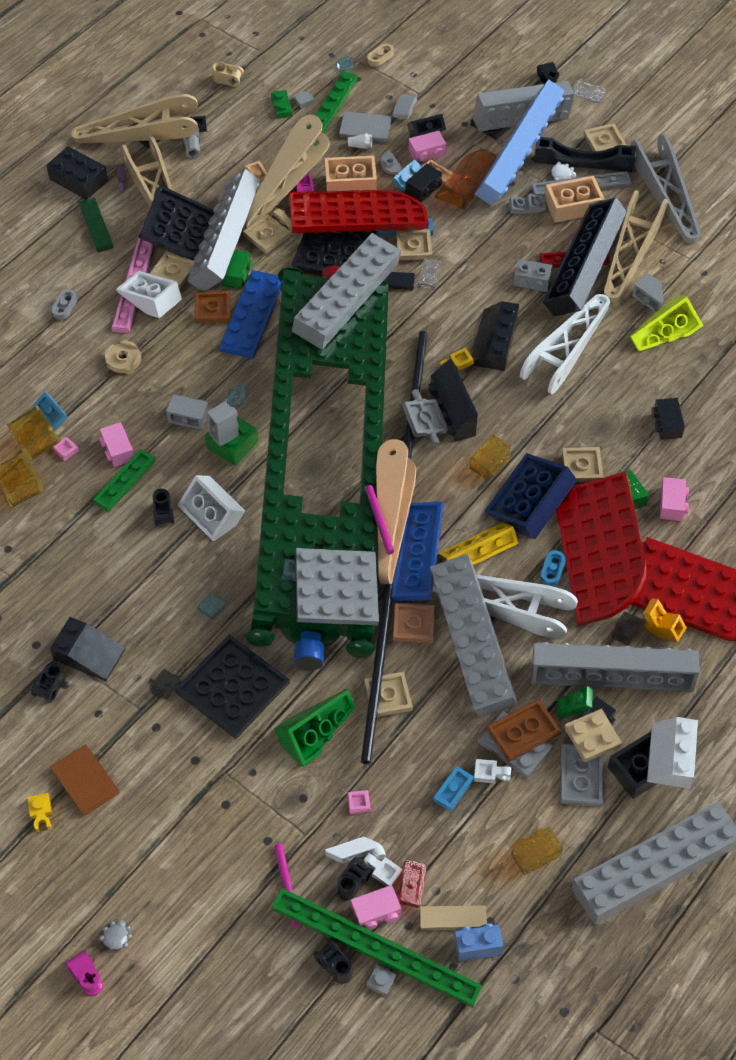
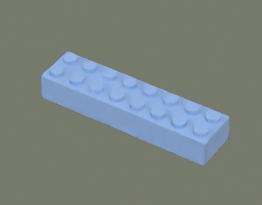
(520, 143)

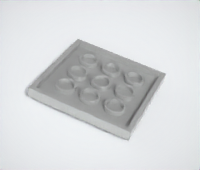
(336, 586)

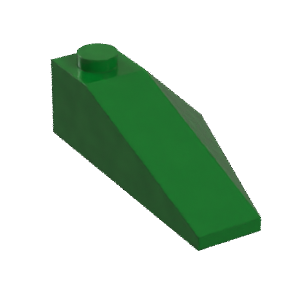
(309, 730)

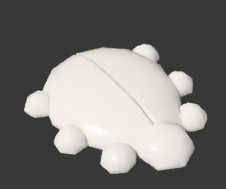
(562, 171)

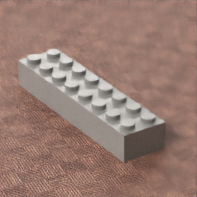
(223, 231)
(346, 291)
(473, 636)
(614, 667)
(655, 863)

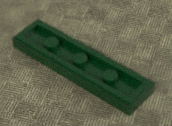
(96, 224)

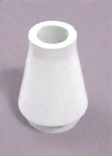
(361, 141)

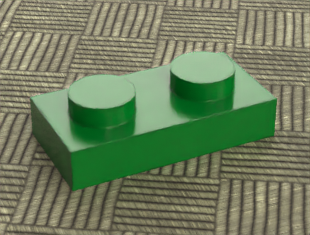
(281, 104)
(575, 703)

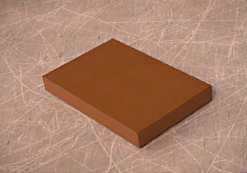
(523, 730)
(84, 780)

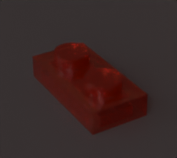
(412, 883)

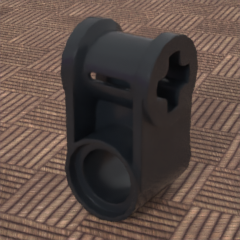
(547, 72)
(162, 509)
(47, 685)
(355, 875)
(331, 959)

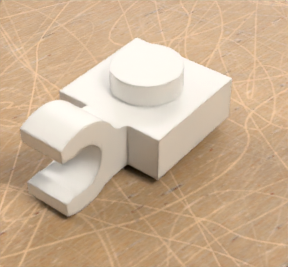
(487, 771)
(384, 871)

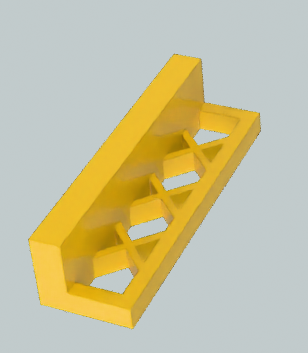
(483, 544)

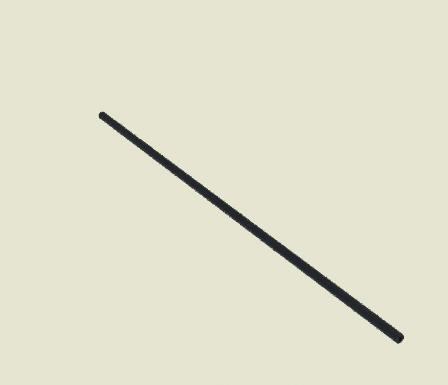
(387, 599)

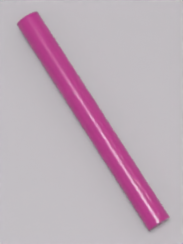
(379, 519)
(284, 873)

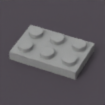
(524, 764)

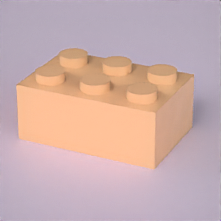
(350, 173)
(572, 198)

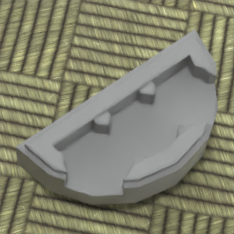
(390, 164)

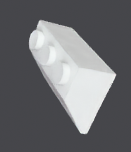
(210, 507)
(673, 752)

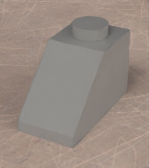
(649, 292)

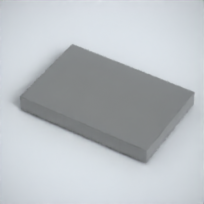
(360, 123)
(579, 780)

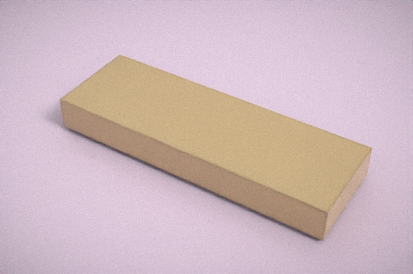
(452, 917)

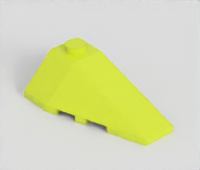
(669, 323)

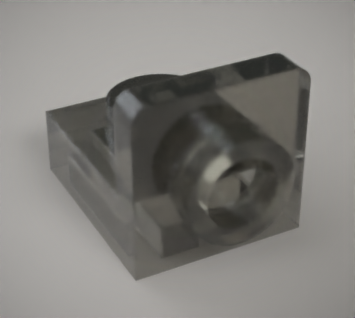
(626, 628)
(164, 684)

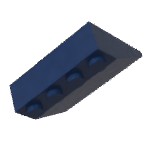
(531, 495)

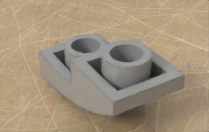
(404, 106)
(531, 205)

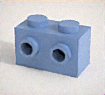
(478, 942)

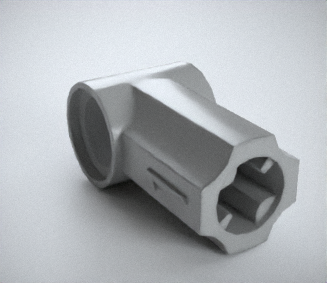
(192, 145)

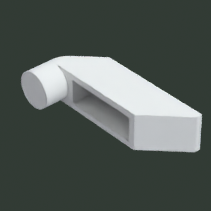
(358, 847)

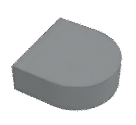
(304, 99)

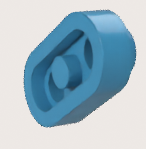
(551, 569)

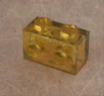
(490, 457)
(536, 850)

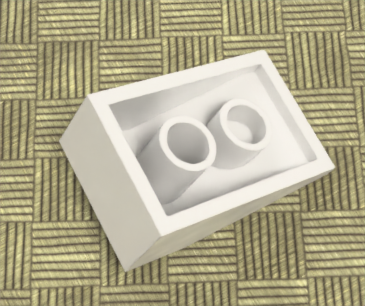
(150, 293)

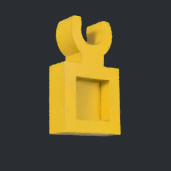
(461, 359)
(39, 808)

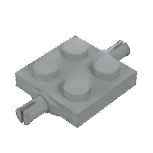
(425, 417)

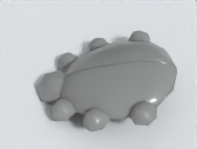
(116, 935)

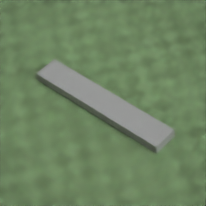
(604, 181)

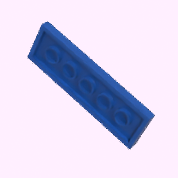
(251, 315)
(418, 552)

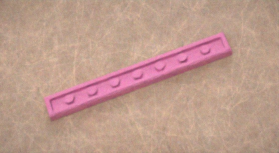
(126, 310)

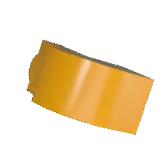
(662, 624)

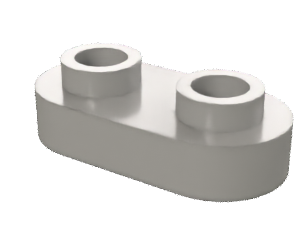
(62, 307)

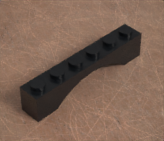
(616, 158)

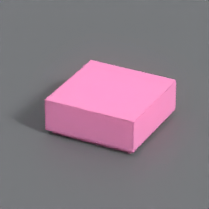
(65, 449)
(358, 802)

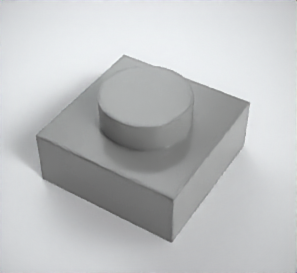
(381, 980)

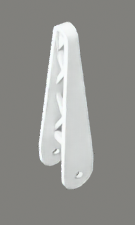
(552, 342)
(531, 592)

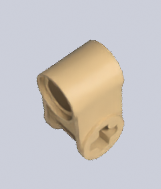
(226, 74)

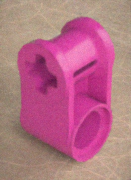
(305, 184)
(83, 971)

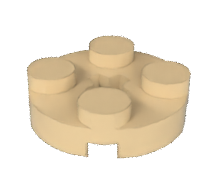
(125, 365)

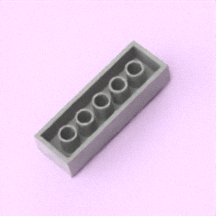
(508, 106)

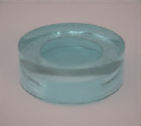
(345, 63)

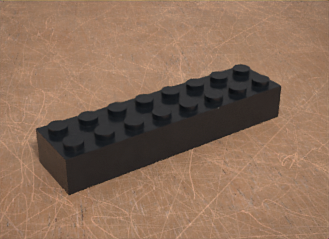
(585, 257)

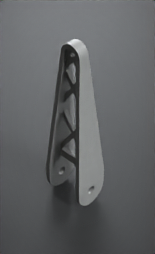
(654, 181)

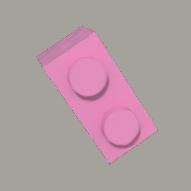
(427, 146)
(117, 444)
(673, 498)
(376, 908)

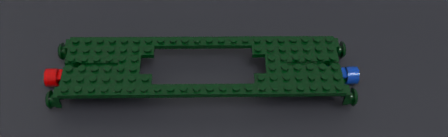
(361, 350)

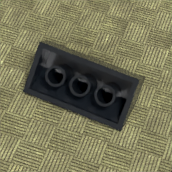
(495, 335)
(454, 401)

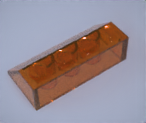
(466, 178)

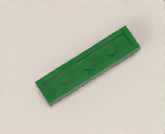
(124, 480)

